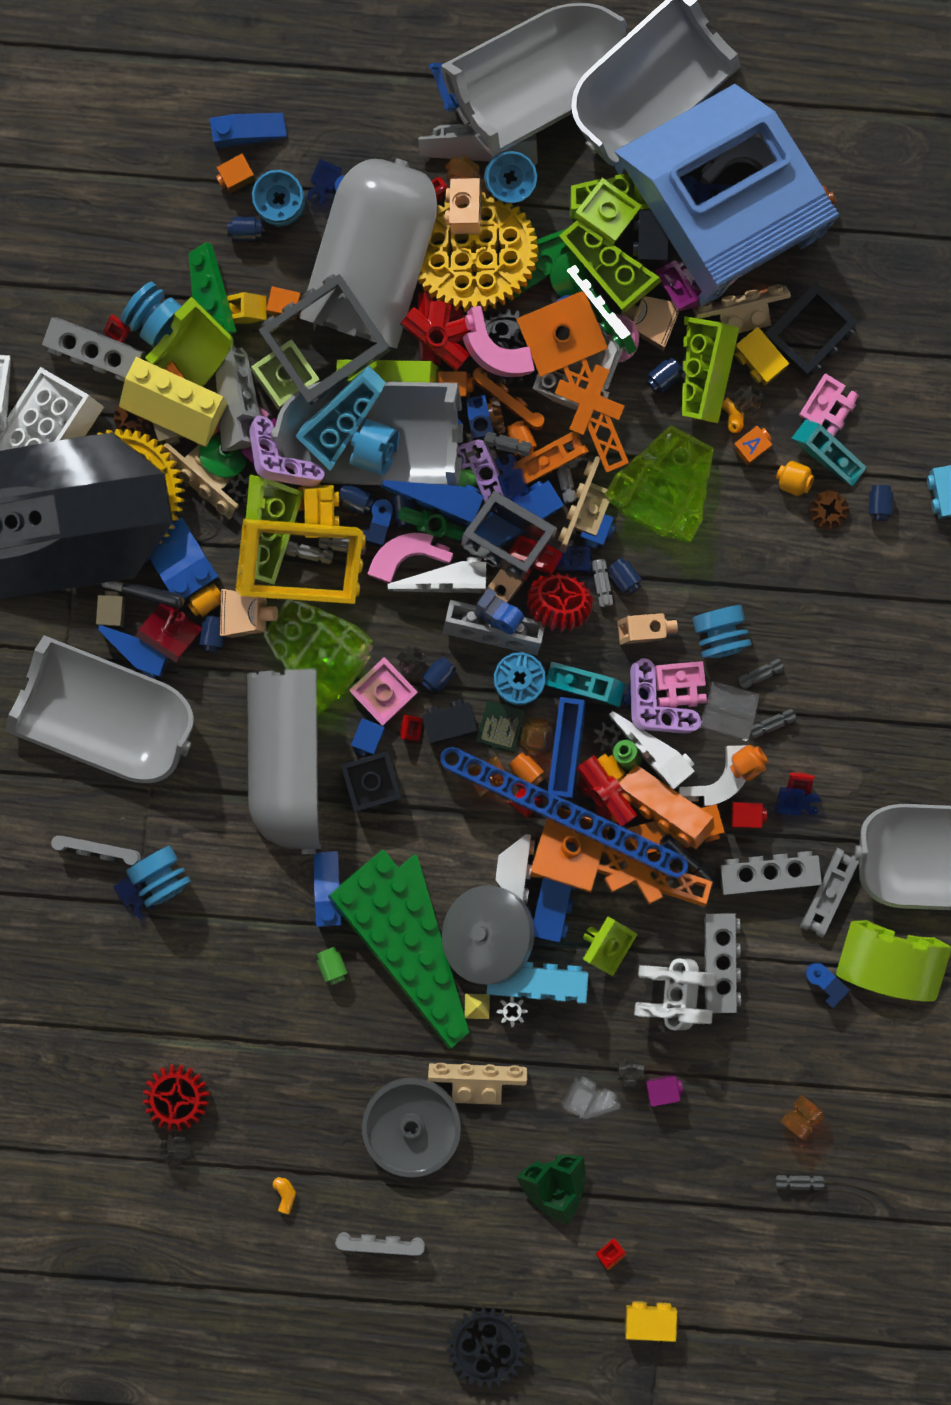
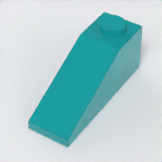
(828, 451)
(585, 684)

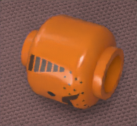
(748, 763)

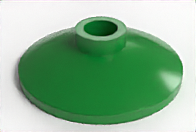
(560, 278)
(217, 462)

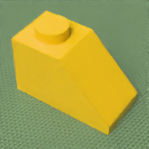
(247, 308)

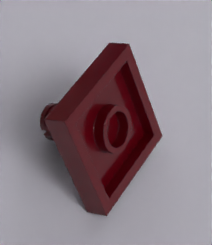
(169, 632)

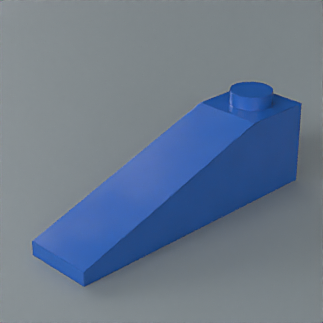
(453, 502)

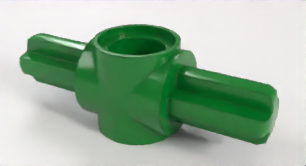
(422, 519)

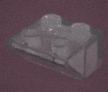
(729, 711)
(588, 1101)

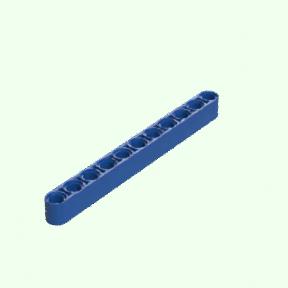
(556, 802)

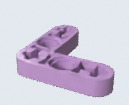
(477, 463)
(272, 466)
(649, 706)

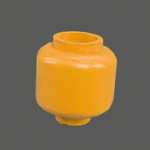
(795, 478)

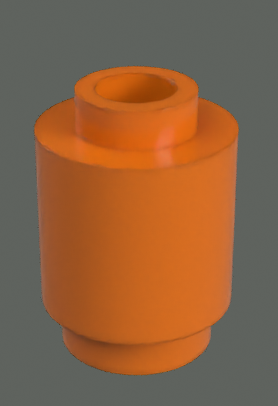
(523, 433)
(527, 769)

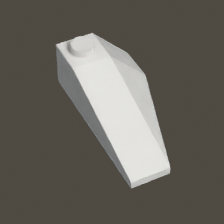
(455, 578)
(663, 759)

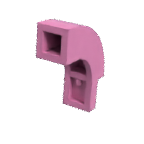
(489, 355)
(402, 547)

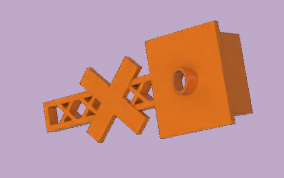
(553, 354)
(580, 867)

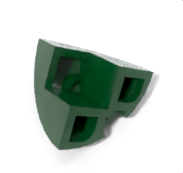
(555, 1185)

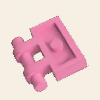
(822, 400)
(680, 676)

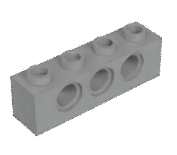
(56, 339)
(465, 624)
(808, 876)
(712, 950)

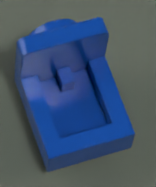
(605, 530)

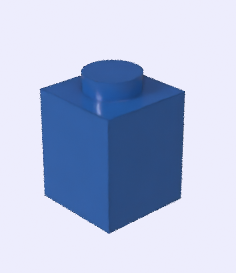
(367, 737)

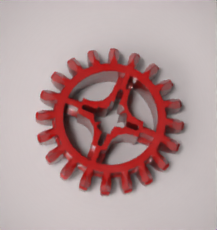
(559, 602)
(164, 1095)

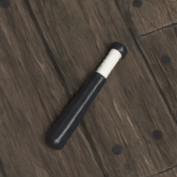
(147, 593)

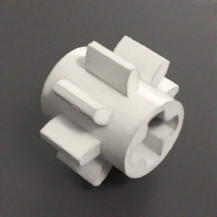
(512, 1018)

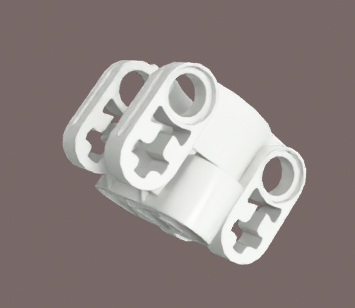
(673, 1006)

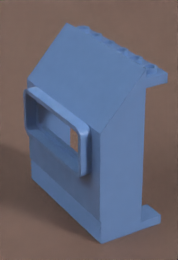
(747, 221)

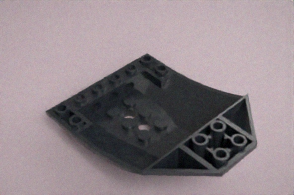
(98, 511)

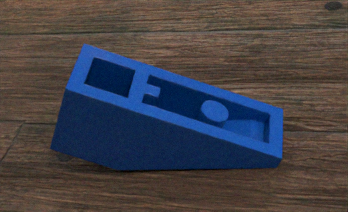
(247, 129)
(137, 652)
(325, 881)

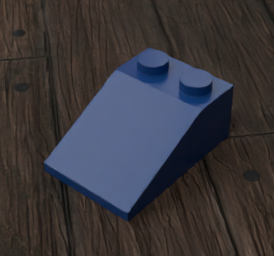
(183, 562)

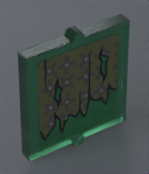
(500, 726)

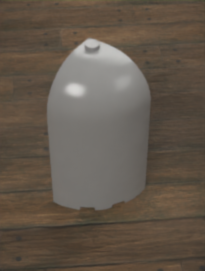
(530, 72)
(651, 77)
(377, 245)
(418, 410)
(101, 714)
(283, 757)
(907, 856)

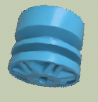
(522, 169)
(279, 184)
(148, 311)
(721, 631)
(518, 693)
(158, 876)

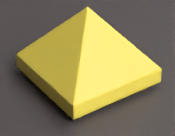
(477, 1006)

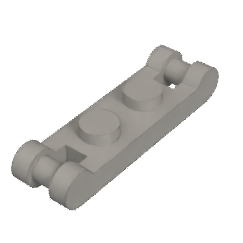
(106, 852)
(829, 893)
(369, 1243)

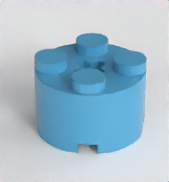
(374, 447)

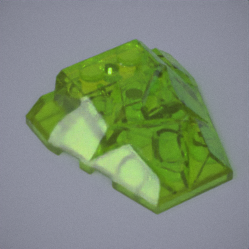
(665, 485)
(320, 641)

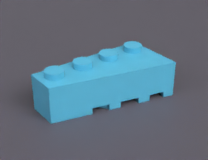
(340, 417)
(545, 983)

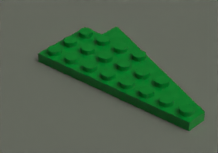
(398, 925)

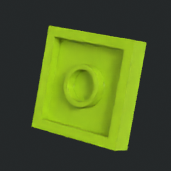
(607, 211)
(608, 945)

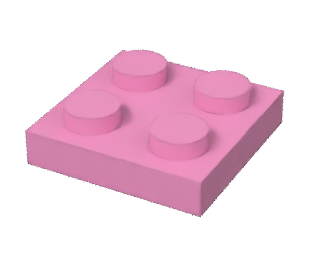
(383, 691)

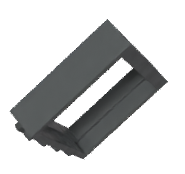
(346, 371)

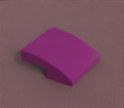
(679, 285)

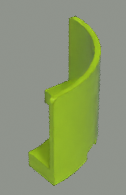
(195, 345)
(891, 964)

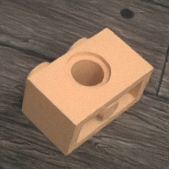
(466, 219)

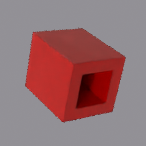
(748, 815)

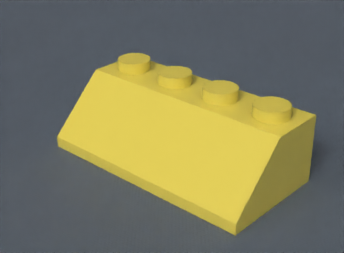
(172, 402)

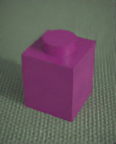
(664, 1090)

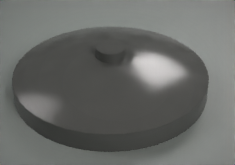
(488, 935)
(411, 1127)

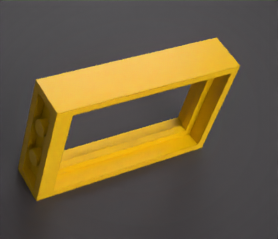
(248, 559)

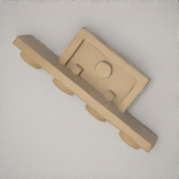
(745, 310)
(206, 484)
(589, 509)
(477, 1082)

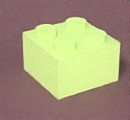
(275, 378)

